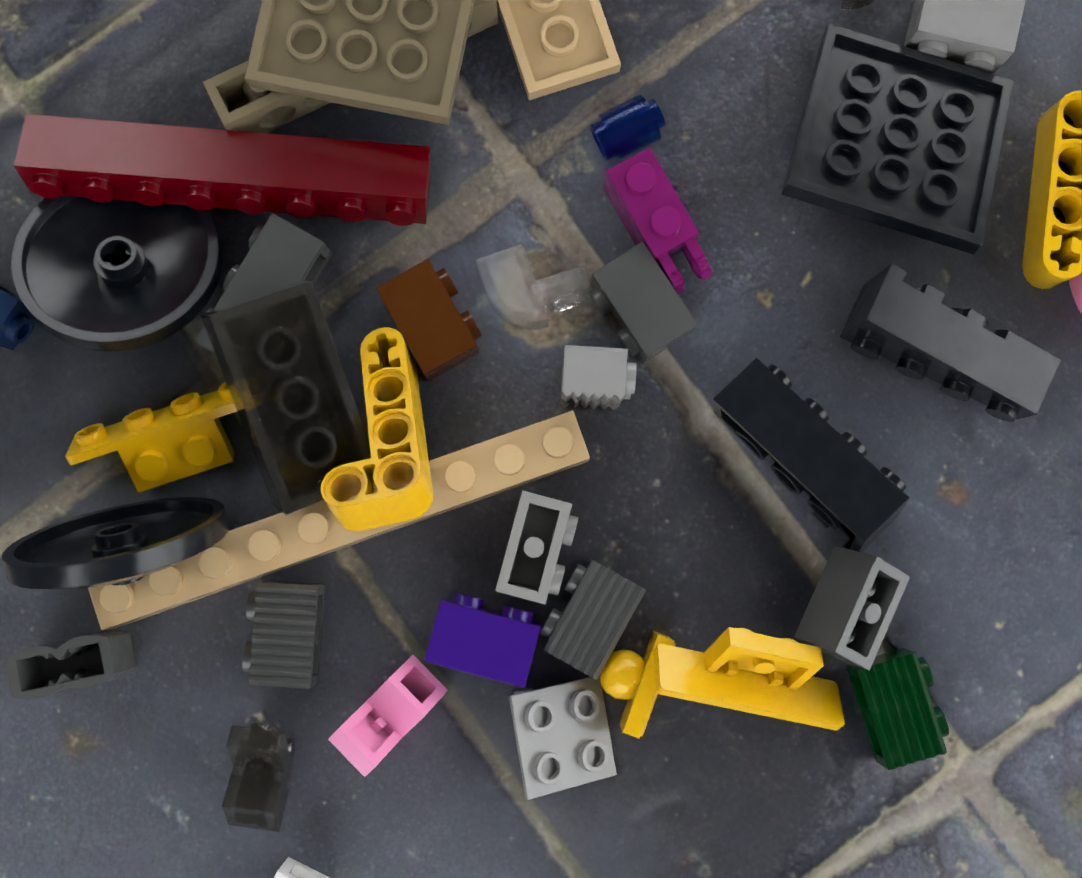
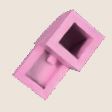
(388, 715)

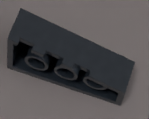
(811, 454)

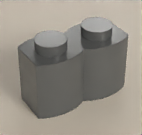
(70, 664)

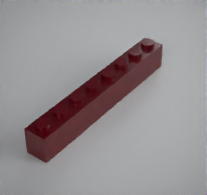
(224, 169)

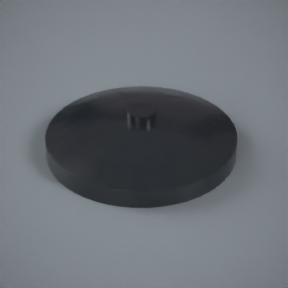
(115, 270)
(115, 544)

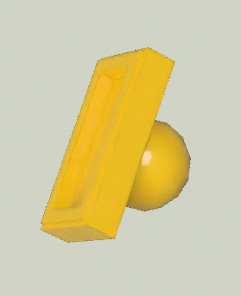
(633, 679)

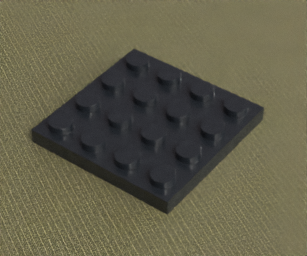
(900, 139)

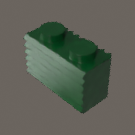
(899, 709)

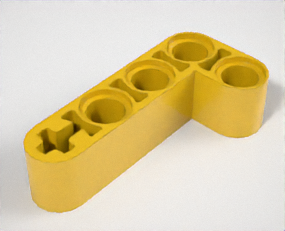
(1053, 247)
(392, 416)

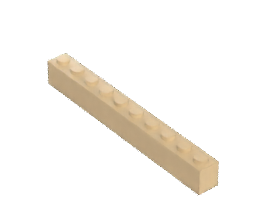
(315, 531)

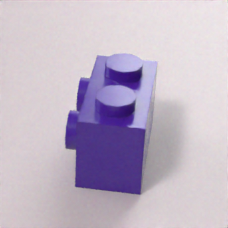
(483, 640)

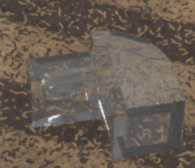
(521, 298)

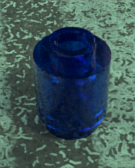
(628, 127)

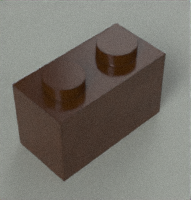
(429, 320)

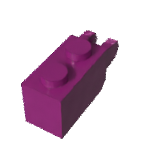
(655, 215)

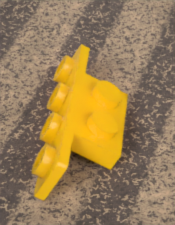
(163, 442)
(752, 676)

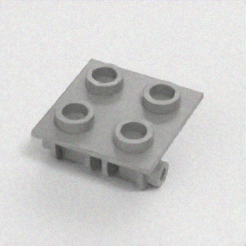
(562, 736)

